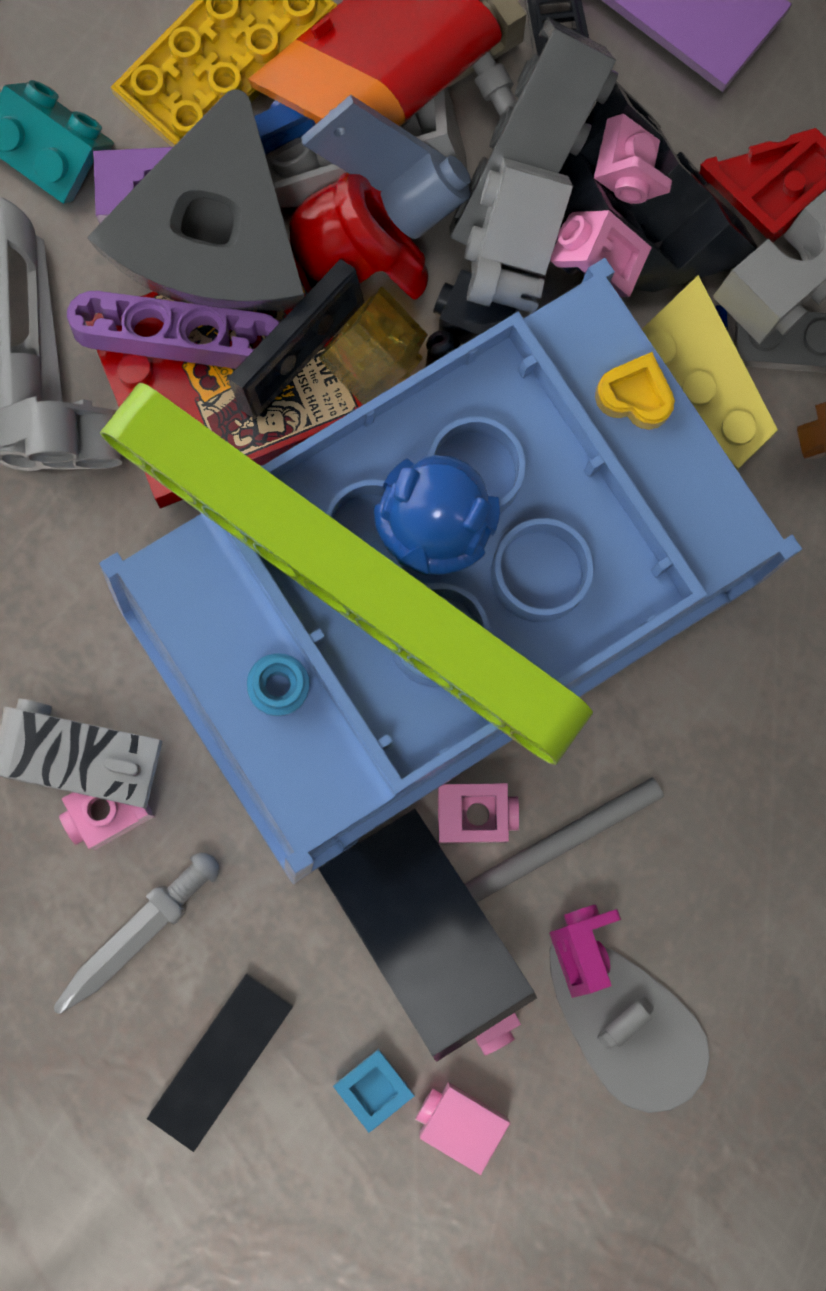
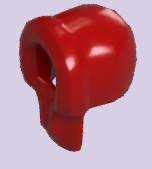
(353, 226)

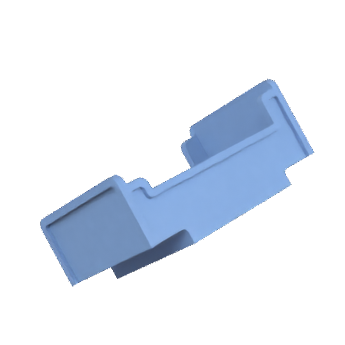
(595, 561)

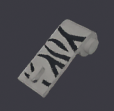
(76, 755)

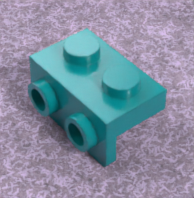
(47, 139)

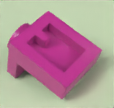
(579, 954)

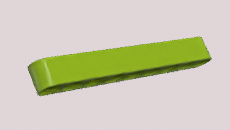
(347, 573)

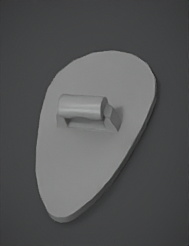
(636, 1037)

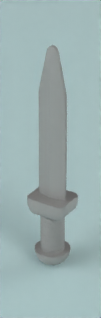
(164, 906)

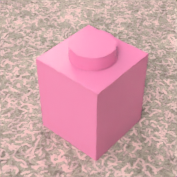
(461, 1126)

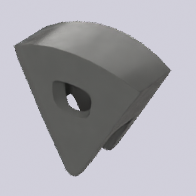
(207, 220)

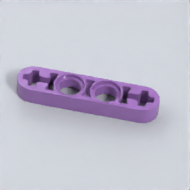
(172, 340)

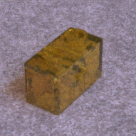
(375, 347)

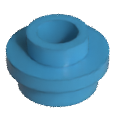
(277, 665)

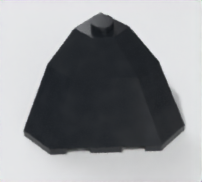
(685, 228)

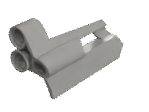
(34, 420)

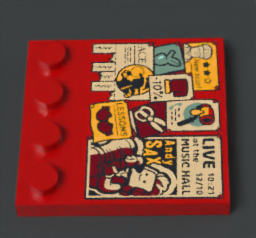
(203, 391)

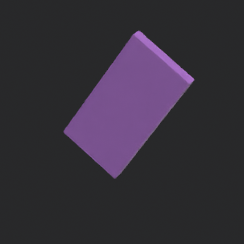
(706, 35)

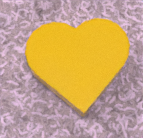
(636, 392)

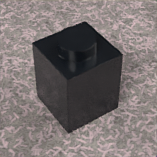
(464, 317)

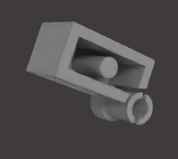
(516, 234)

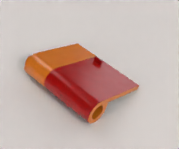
(382, 54)

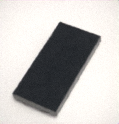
(427, 935)

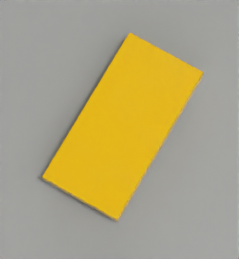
(207, 55)

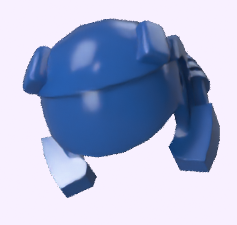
(436, 515)

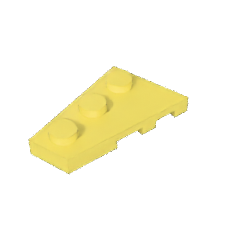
(711, 372)

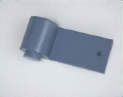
(413, 178)

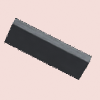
(297, 339)
(220, 1062)

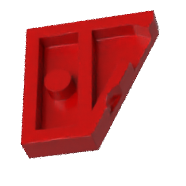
(772, 180)

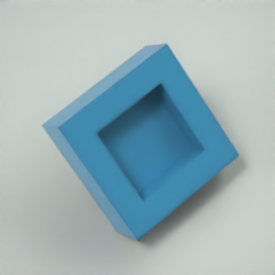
(373, 1090)

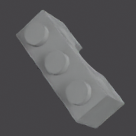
(772, 288)

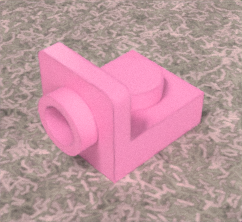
(629, 161)
(599, 235)

